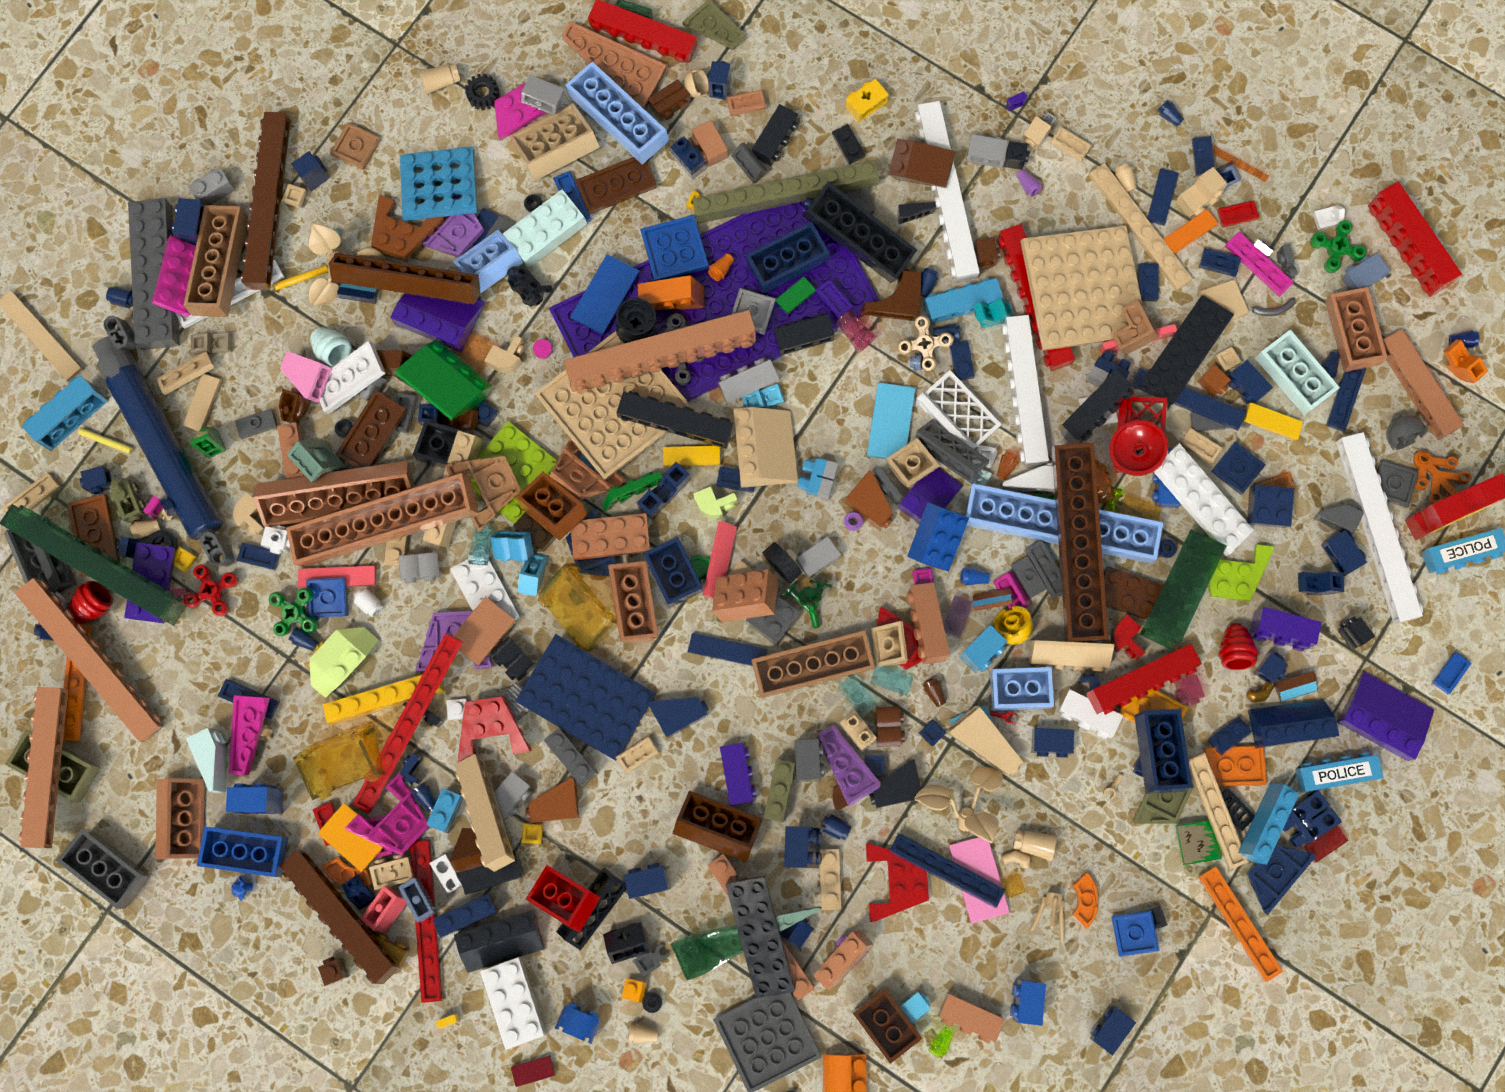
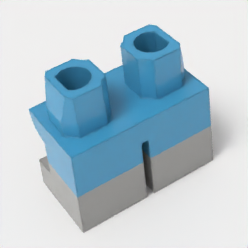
(821, 479)

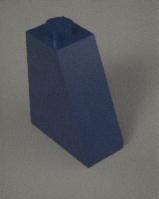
(678, 714)

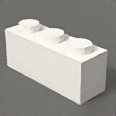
(1080, 709)

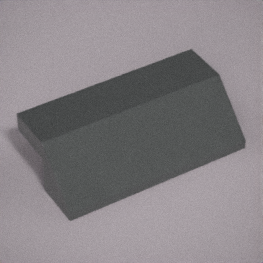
(39, 564)

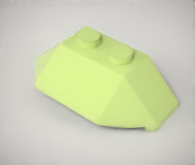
(339, 657)

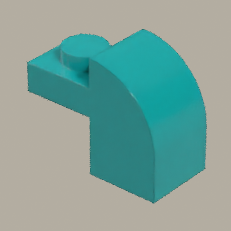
(993, 313)

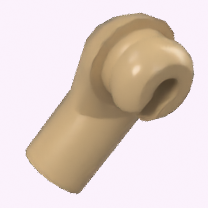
(1017, 856)

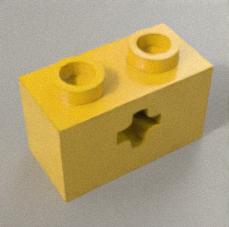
(858, 102)

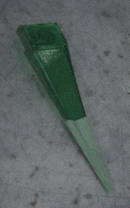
(713, 947)

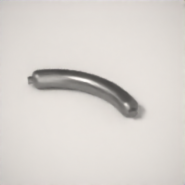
(1275, 311)

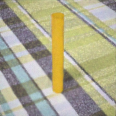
(301, 277)

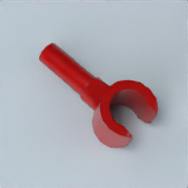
(1007, 717)

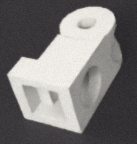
(446, 873)

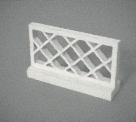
(936, 413)

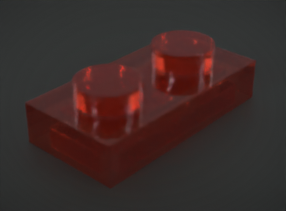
(1326, 843)

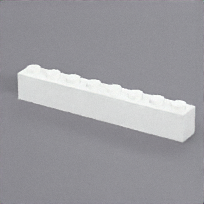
(1025, 391)

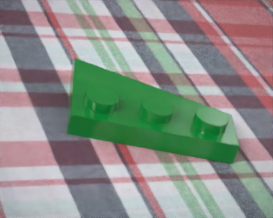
(621, 494)

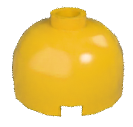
(1014, 625)

